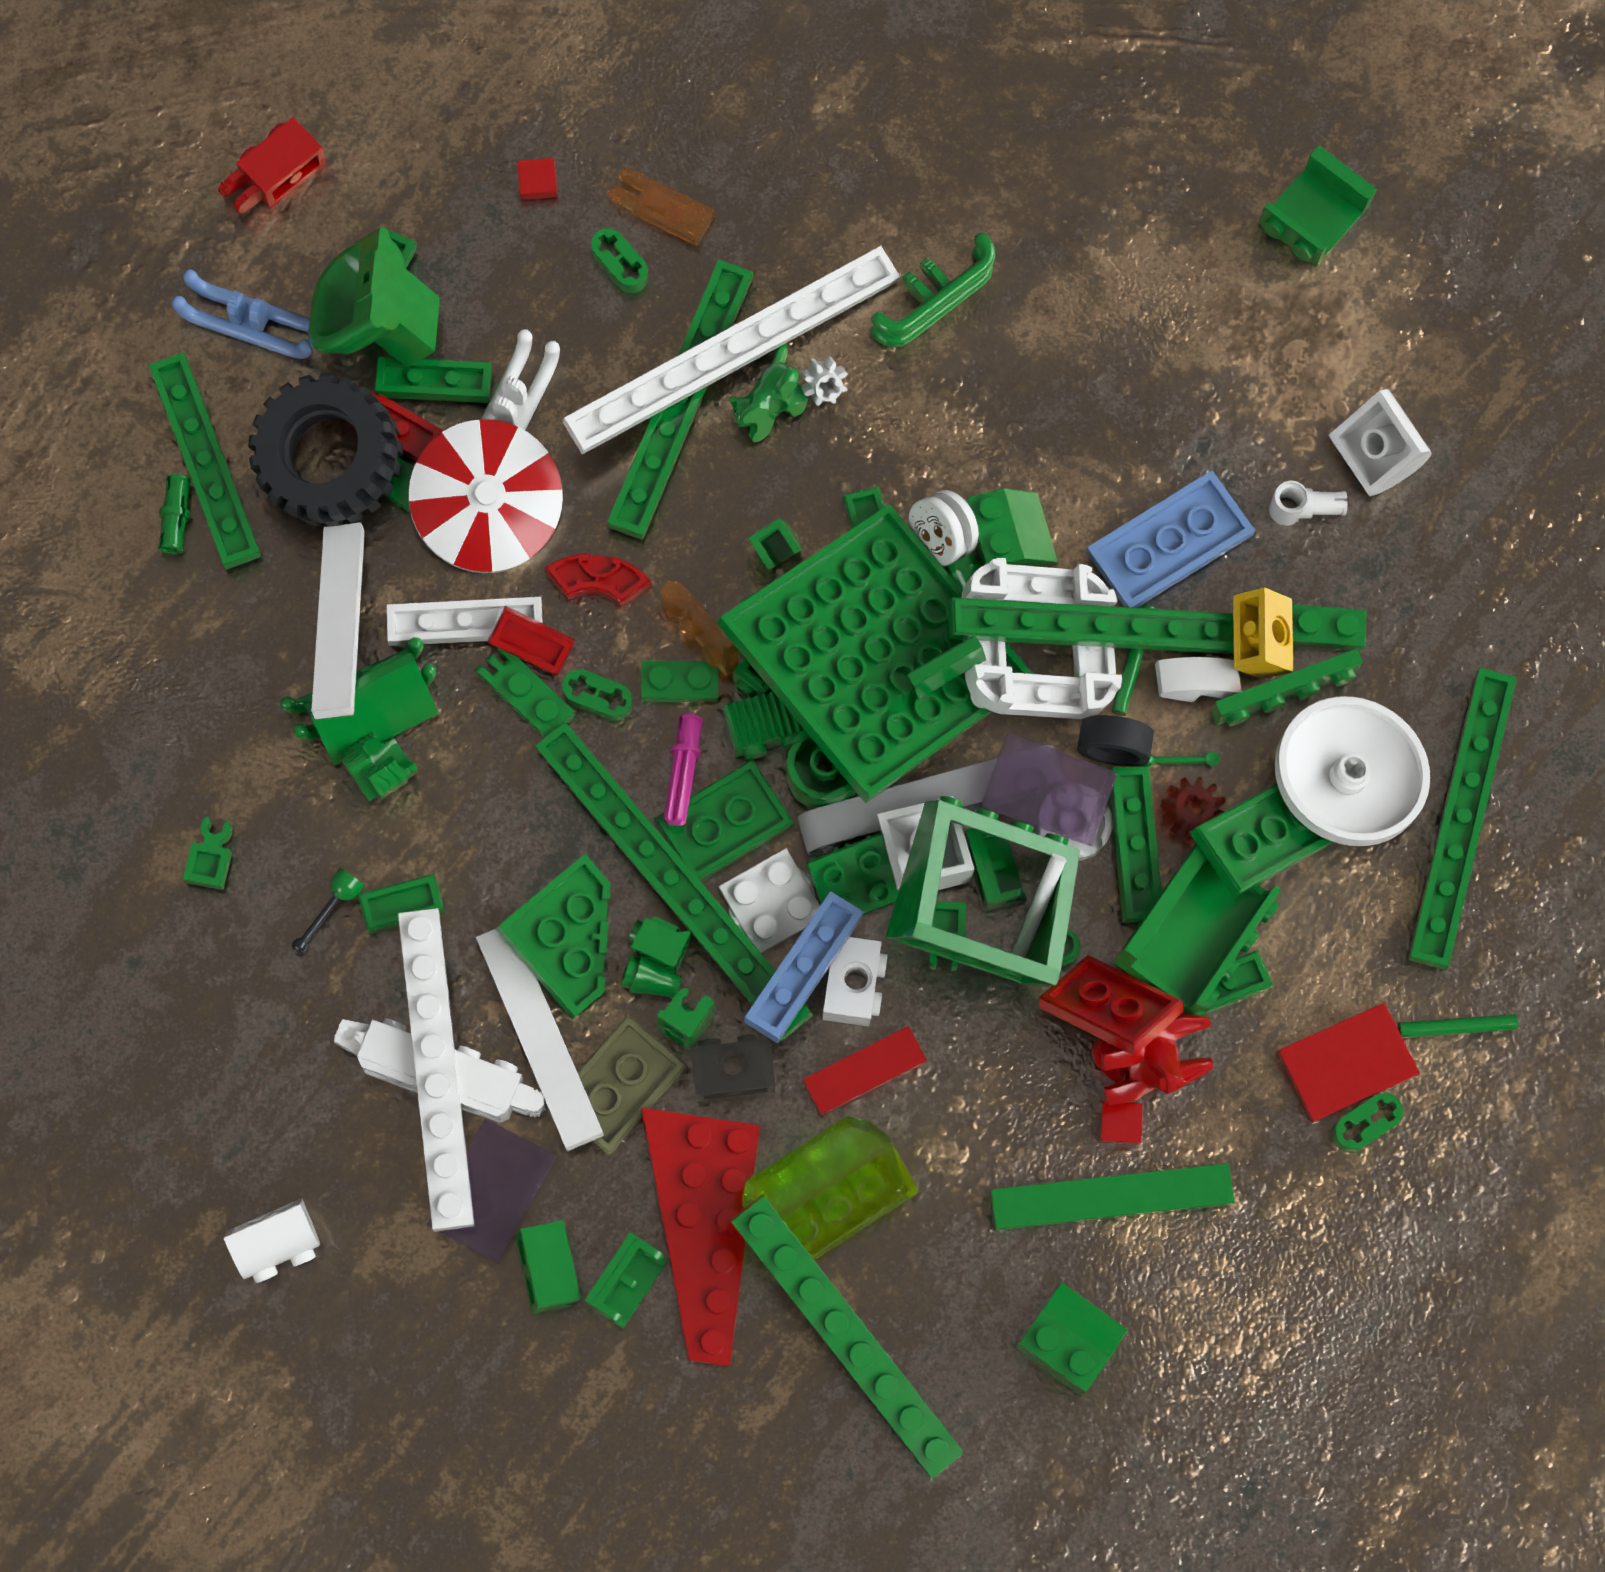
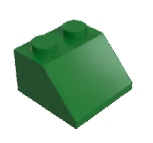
(1012, 528)
(1072, 1339)

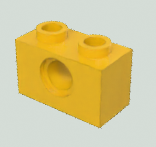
(1263, 633)

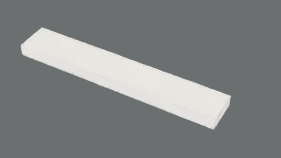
(338, 621)
(541, 1043)

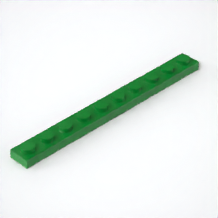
(660, 865)

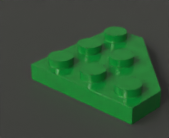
(565, 935)

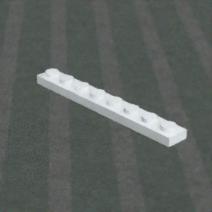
(436, 1070)

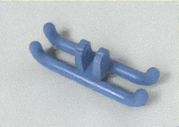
(246, 317)

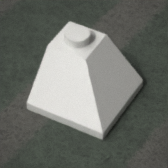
(898, 833)

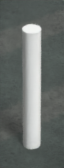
(1039, 905)

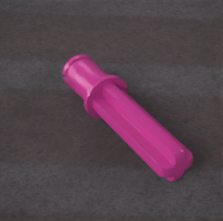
(684, 754)

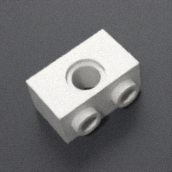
(852, 1005)

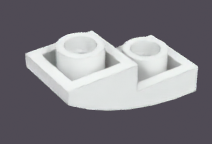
(1196, 676)

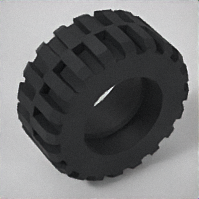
(292, 416)

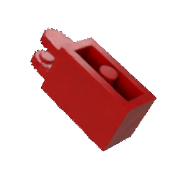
(274, 166)

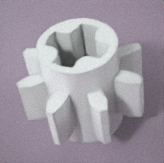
(823, 380)

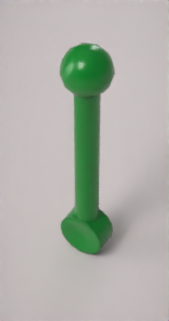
(1211, 760)

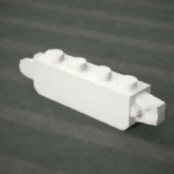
(484, 1087)

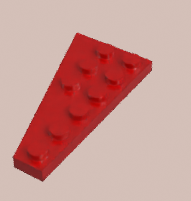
(698, 1189)

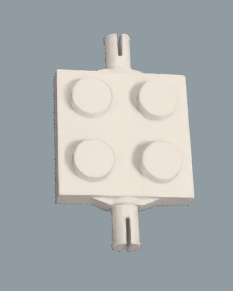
(771, 900)

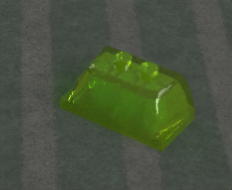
(834, 1184)

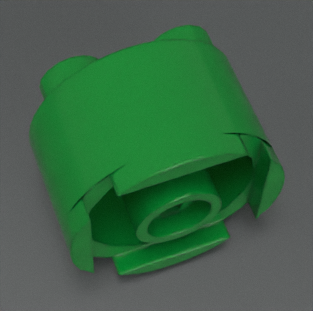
(807, 783)

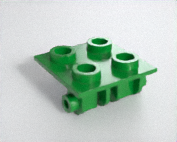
(856, 874)

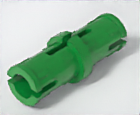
(174, 514)

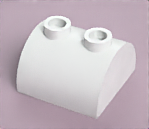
(1380, 443)
(273, 1240)

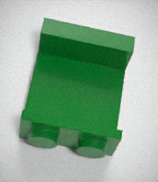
(1318, 207)

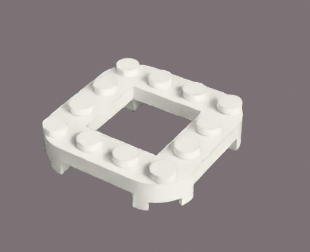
(1010, 693)

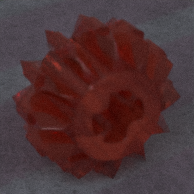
(1198, 798)

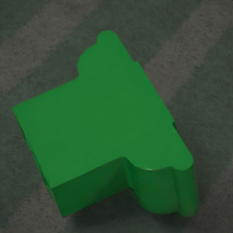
(370, 299)

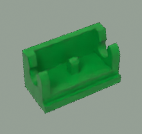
(994, 871)
(683, 1023)
(547, 1267)
(626, 1280)

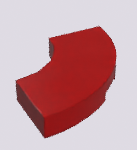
(597, 575)

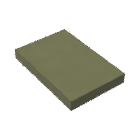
(625, 1075)

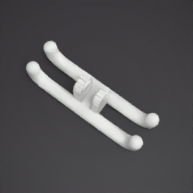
(511, 400)

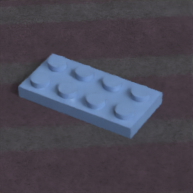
(1170, 541)

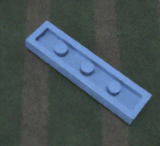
(803, 967)

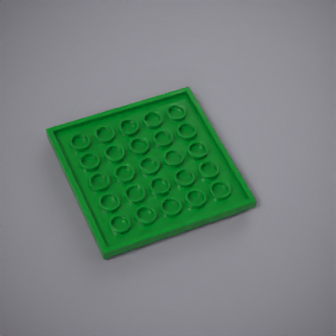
(840, 647)

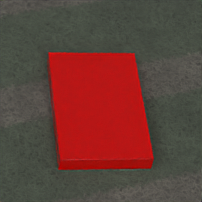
(1111, 1005)
(1348, 1063)

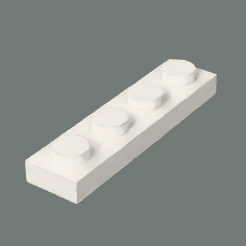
(453, 619)

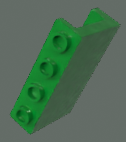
(1195, 933)

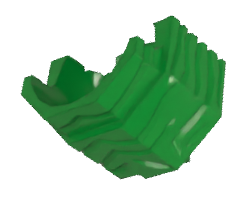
(378, 766)

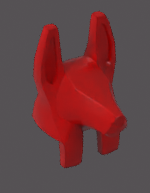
(1154, 1066)

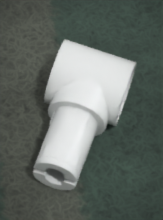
(1307, 501)

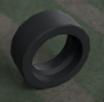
(1115, 740)

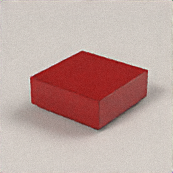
(537, 178)
(1121, 1123)

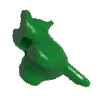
(774, 393)

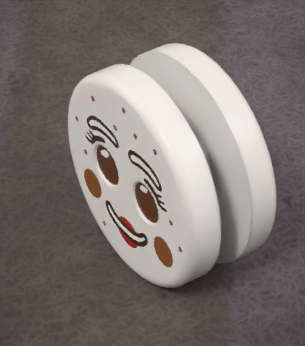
(945, 526)

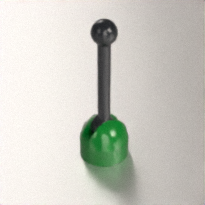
(344, 887)

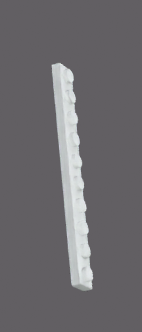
(730, 350)

